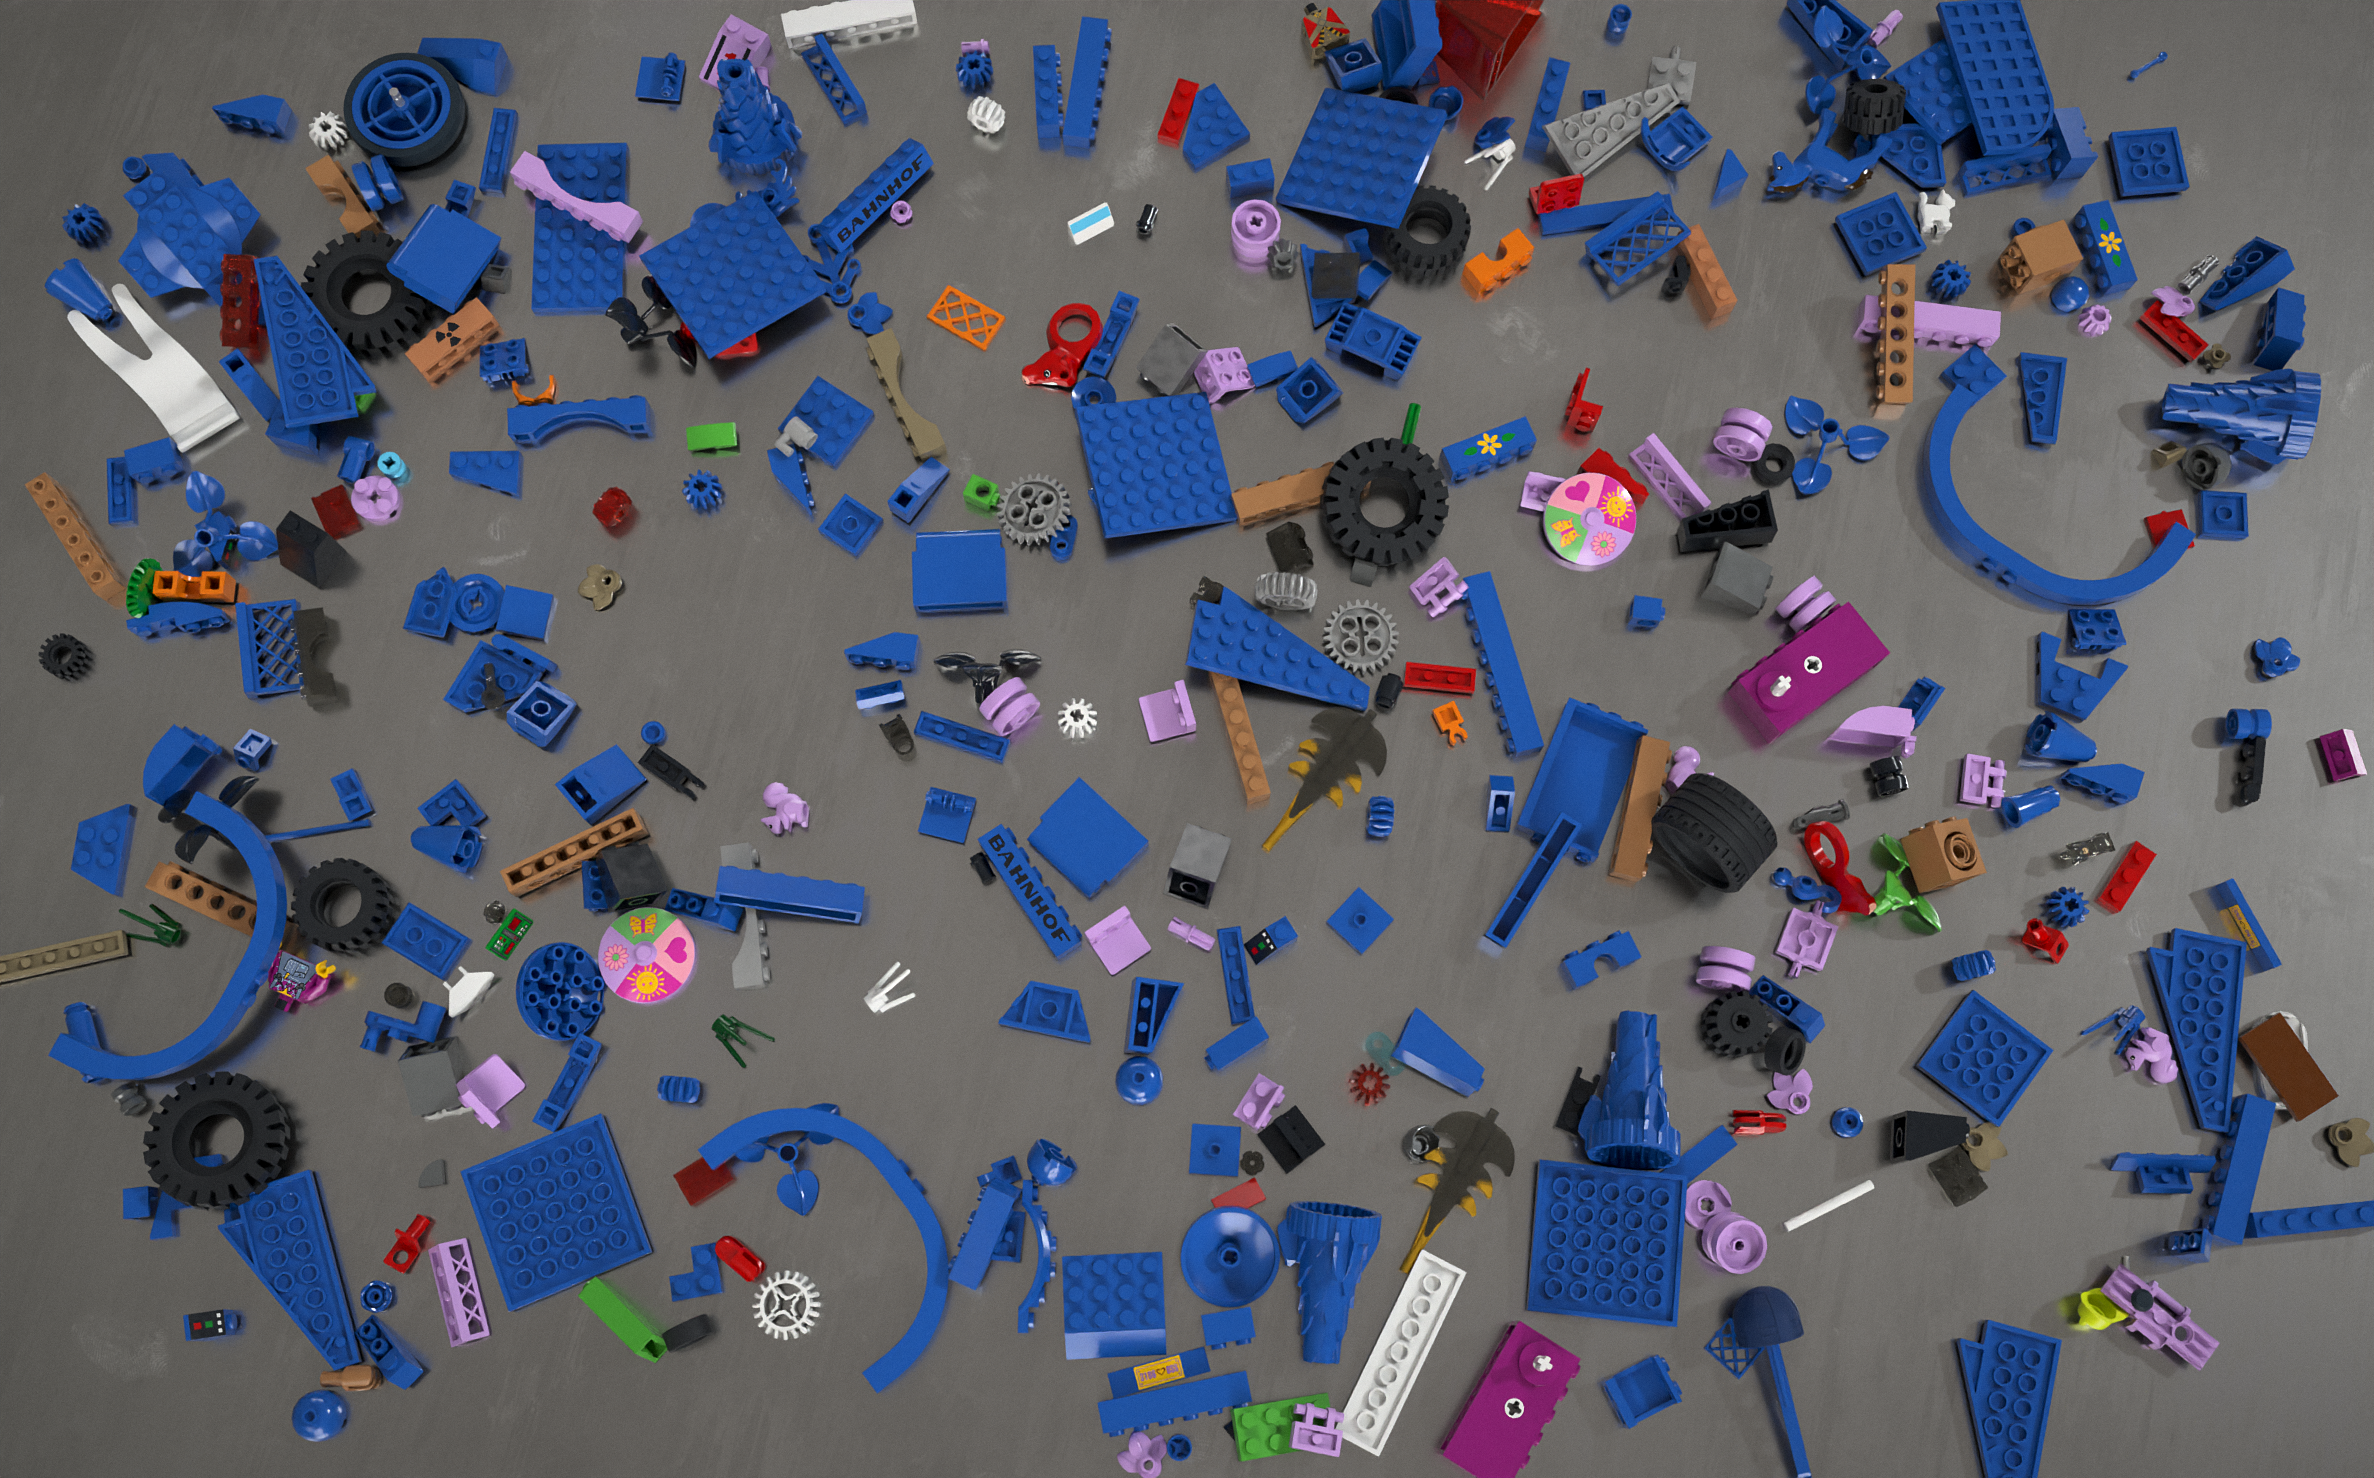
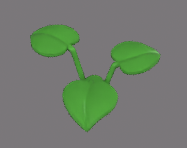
(1894, 890)

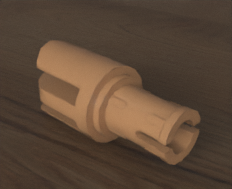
(352, 1378)

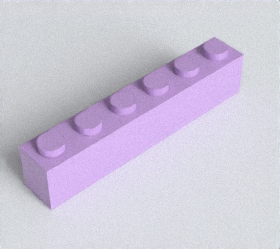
(1939, 322)

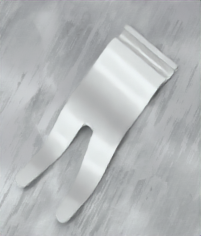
(168, 382)

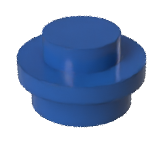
(134, 167)

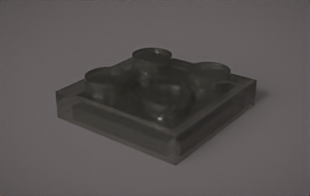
(1336, 275)

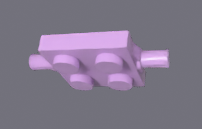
(1806, 939)

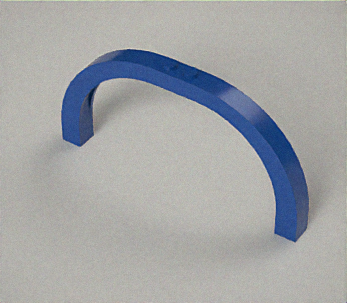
(2006, 561)
(243, 985)
(779, 1121)

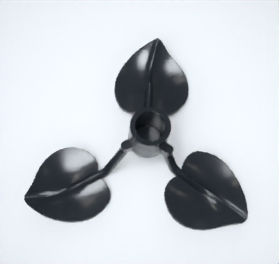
(635, 328)
(983, 673)
(193, 840)

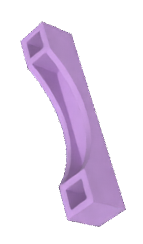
(612, 217)

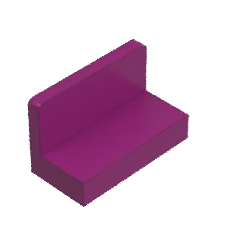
(2343, 754)

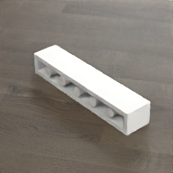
(846, 19)

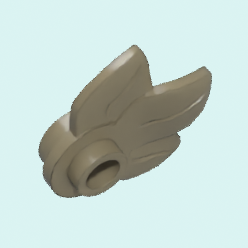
(596, 585)
(2354, 1140)
(1985, 1146)

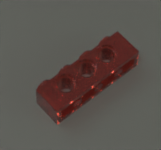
(248, 310)

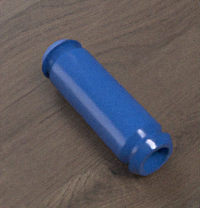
(80, 1023)

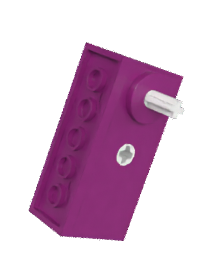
(1807, 671)
(1524, 1372)

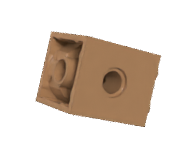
(2040, 257)
(1942, 854)

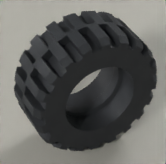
(1430, 257)
(315, 892)

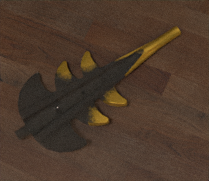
(1351, 739)
(1477, 1142)

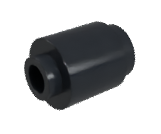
(1388, 691)

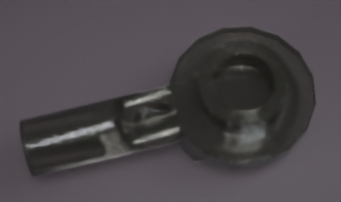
(492, 696)

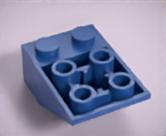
(600, 783)

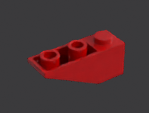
(1603, 463)

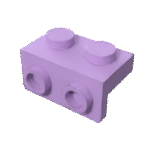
(1538, 489)

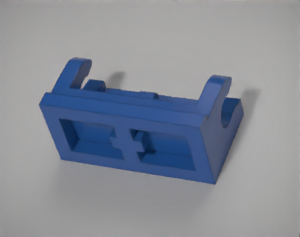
(1921, 699)

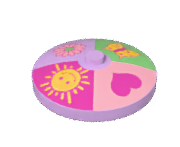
(1589, 519)
(647, 955)

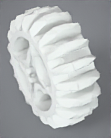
(796, 1297)

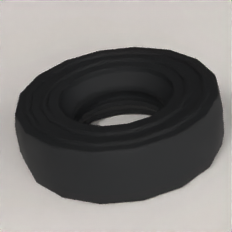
(1769, 476)

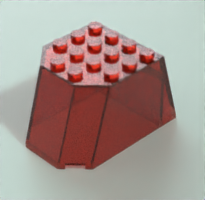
(1483, 37)

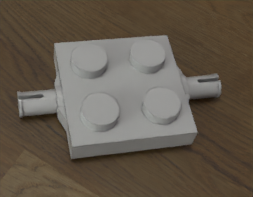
(1675, 72)

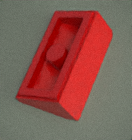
(1244, 1195)

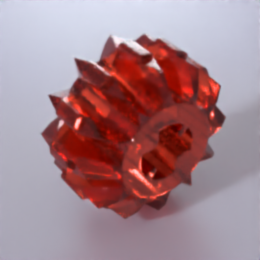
(612, 506)
(1361, 1079)

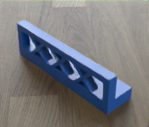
(840, 75)
(1999, 163)

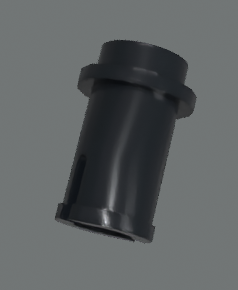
(1145, 223)
(982, 867)

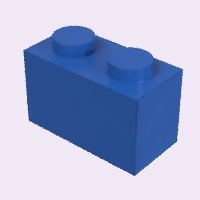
(1250, 178)
(154, 460)
(1227, 1327)

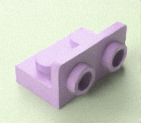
(1259, 1101)

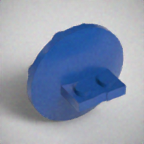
(559, 991)

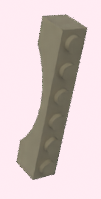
(924, 434)

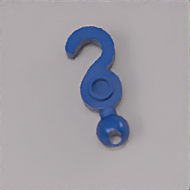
(1807, 889)

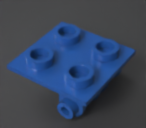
(660, 77)
(503, 358)
(2096, 629)
(946, 814)
(592, 888)

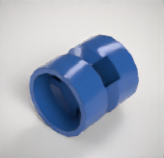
(2251, 723)

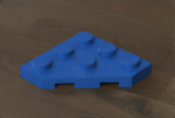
(1212, 127)
(1916, 155)
(510, 674)

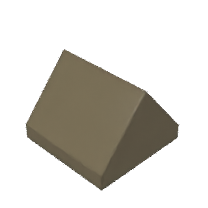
(2168, 453)

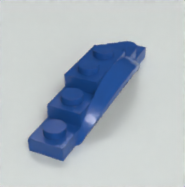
(1045, 1268)

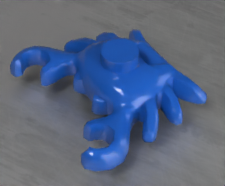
(777, 195)

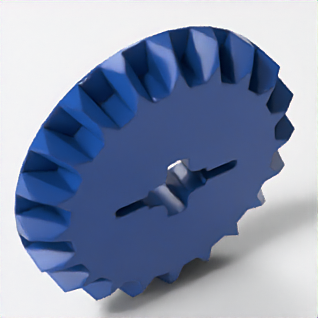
(489, 594)

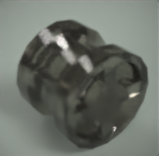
(394, 992)

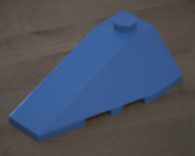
(469, 60)
(2254, 269)

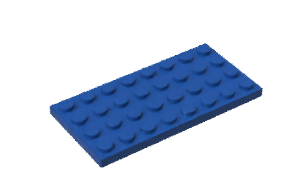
(571, 259)

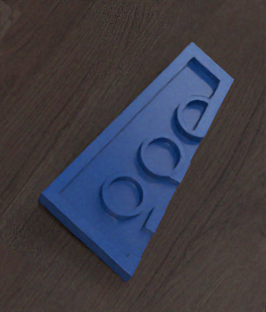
(2043, 390)

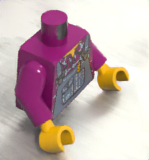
(297, 979)

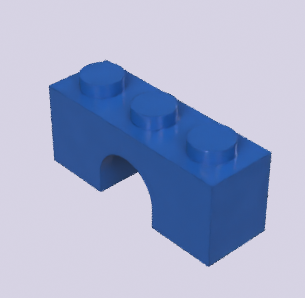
(1618, 949)

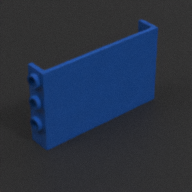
(1582, 775)

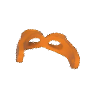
(545, 397)

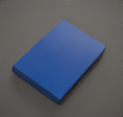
(426, 941)

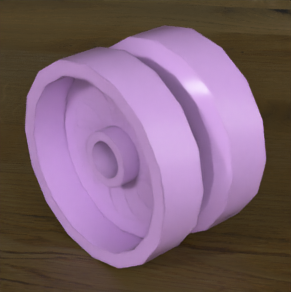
(1255, 228)
(1742, 434)
(1804, 602)
(1009, 706)
(1725, 969)
(1734, 1242)

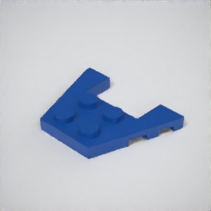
(2070, 689)
(164, 1221)

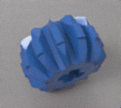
(974, 69)
(83, 223)
(1950, 279)
(710, 492)
(1380, 816)
(2075, 903)
(1973, 965)
(678, 1089)

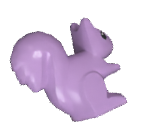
(1686, 761)
(788, 807)
(2158, 1051)

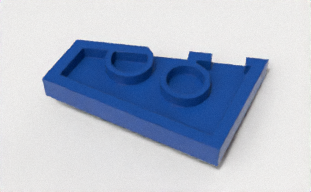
(490, 468)

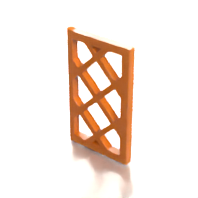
(965, 299)

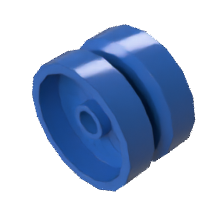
(380, 181)

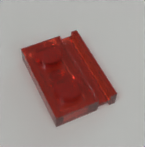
(336, 511)
(700, 1181)

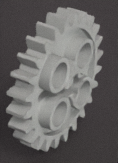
(1034, 509)
(1381, 635)

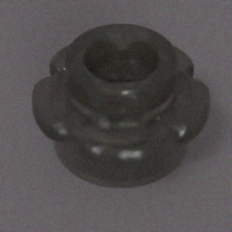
(494, 912)
(1257, 1158)

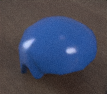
(1448, 99)
(2070, 294)

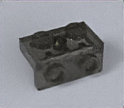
(1290, 547)
(1958, 1176)

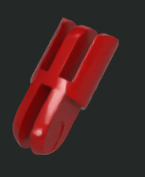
(1757, 1122)
(739, 1258)

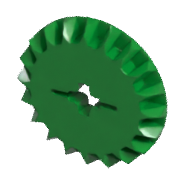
(140, 588)

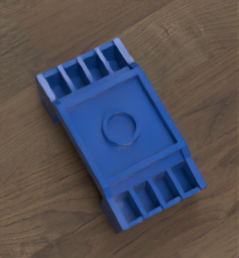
(1372, 339)

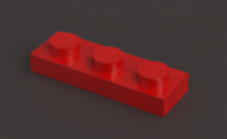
(1178, 111)
(2174, 332)
(1439, 677)
(2126, 876)

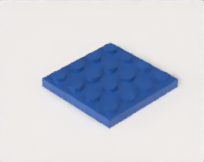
(1934, 92)
(1984, 1058)

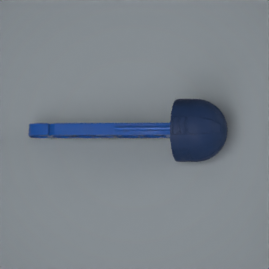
(1767, 1319)

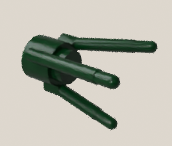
(166, 932)
(726, 1028)

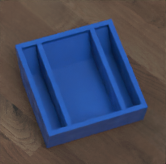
(1405, 40)
(1114, 1305)

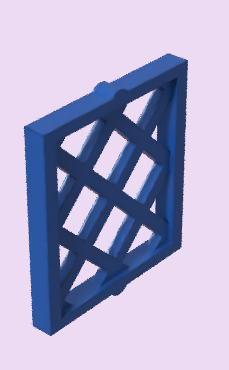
(1749, 1361)

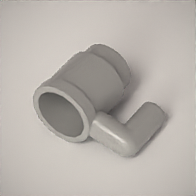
(799, 433)

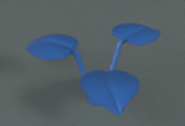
(1866, 60)
(1805, 415)
(190, 556)
(798, 1189)

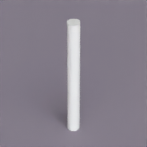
(1828, 1205)

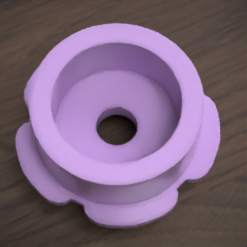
(901, 206)

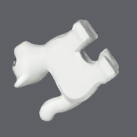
(1935, 214)

